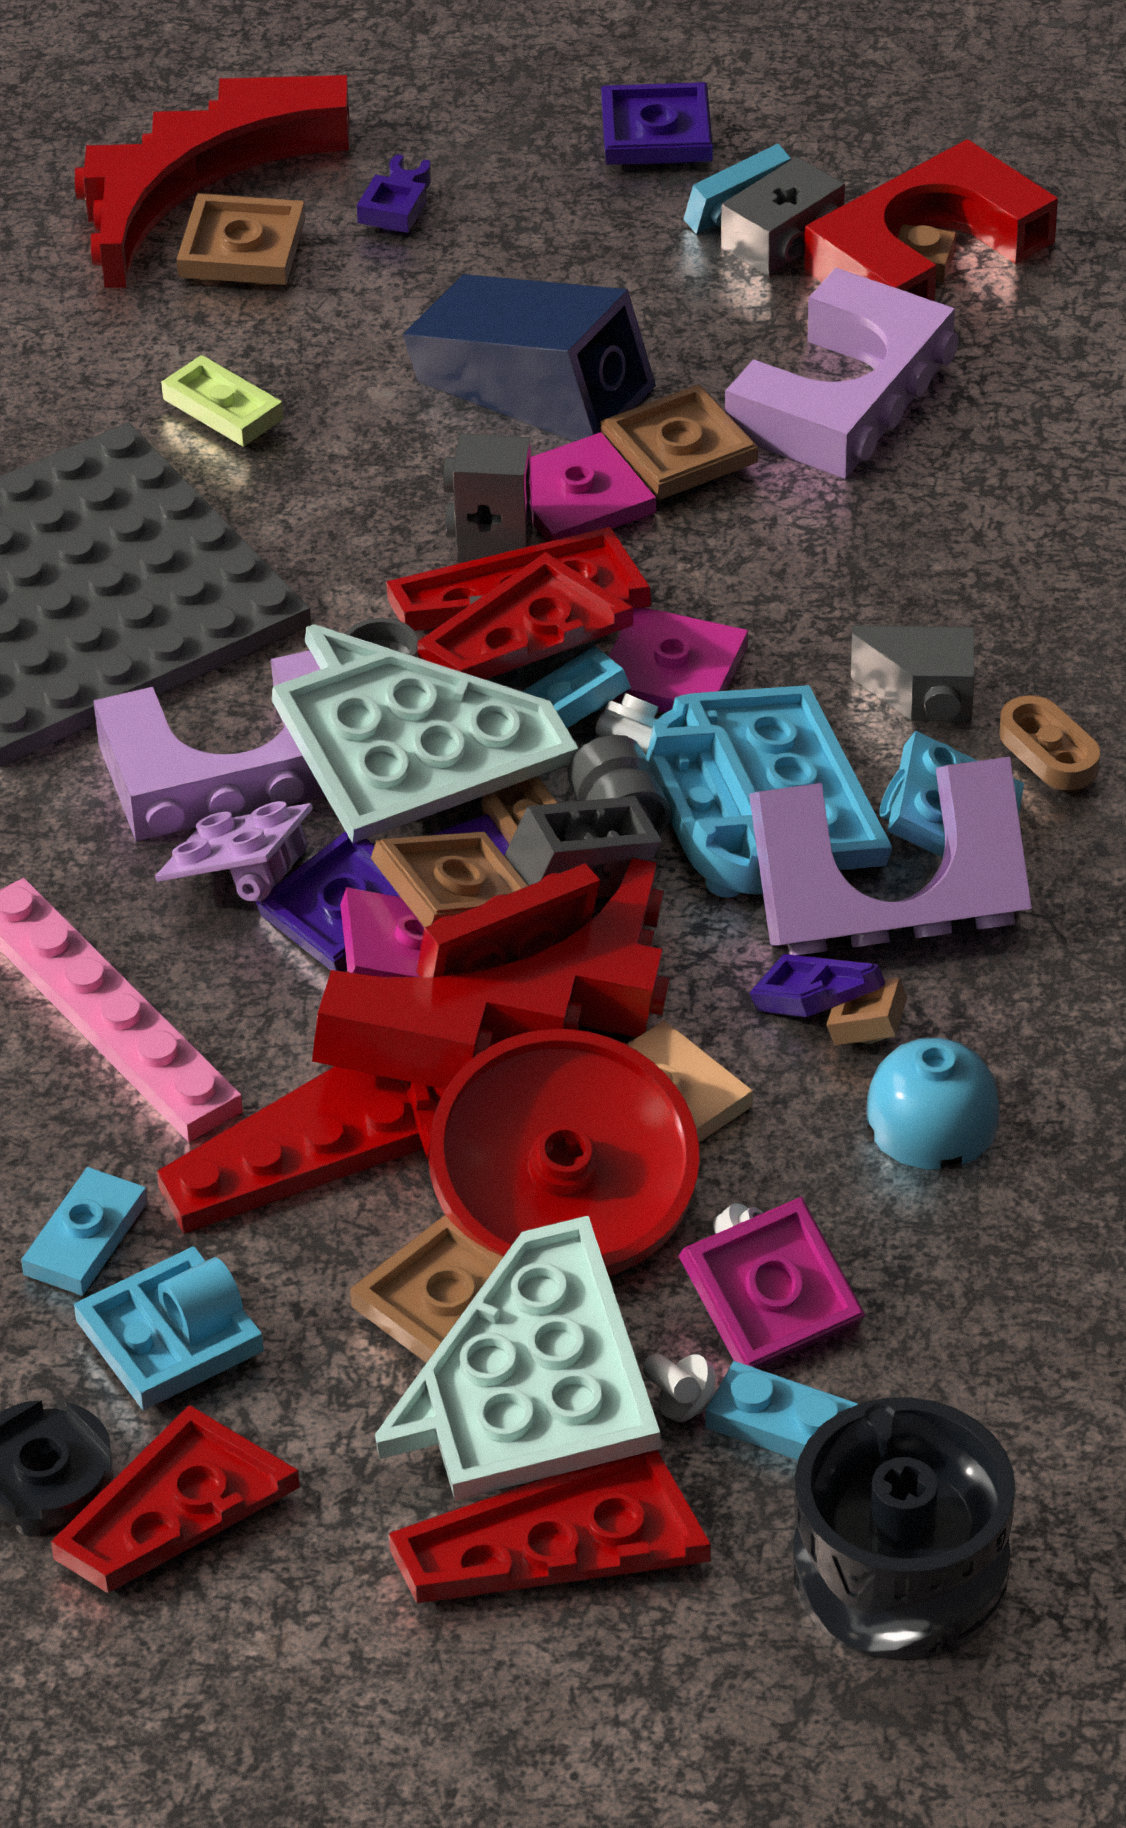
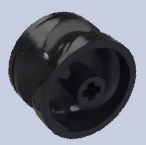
(902, 1528)

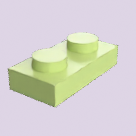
(222, 400)

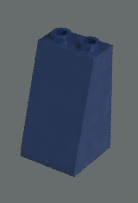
(534, 351)

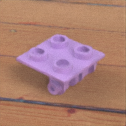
(253, 846)

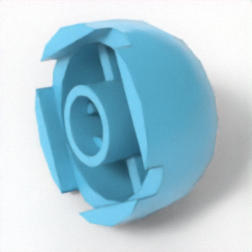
(933, 1103)

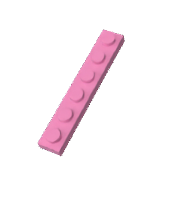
(113, 1014)

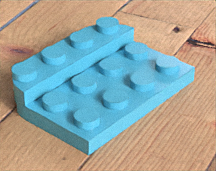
(745, 742)

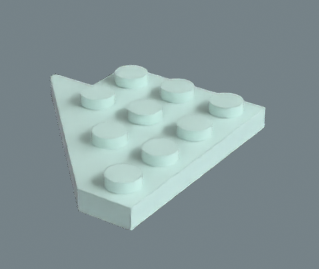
(409, 735)
(530, 1373)

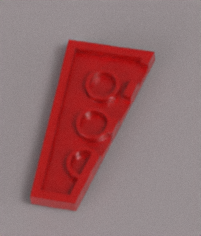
(439, 594)
(292, 1145)
(554, 1532)

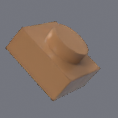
(931, 243)
(869, 1016)

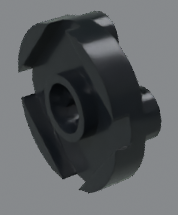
(54, 1496)

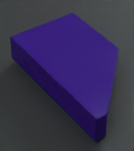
(813, 984)

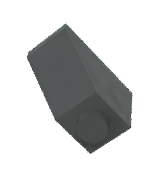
(917, 669)

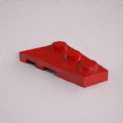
(526, 620)
(510, 925)
(171, 1498)

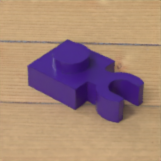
(395, 200)

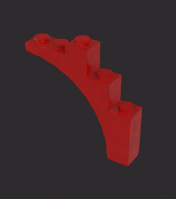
(249, 124)
(435, 1025)

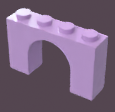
(841, 421)
(174, 786)
(977, 878)

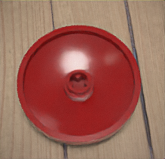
(562, 1133)

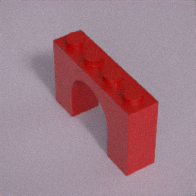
(953, 190)

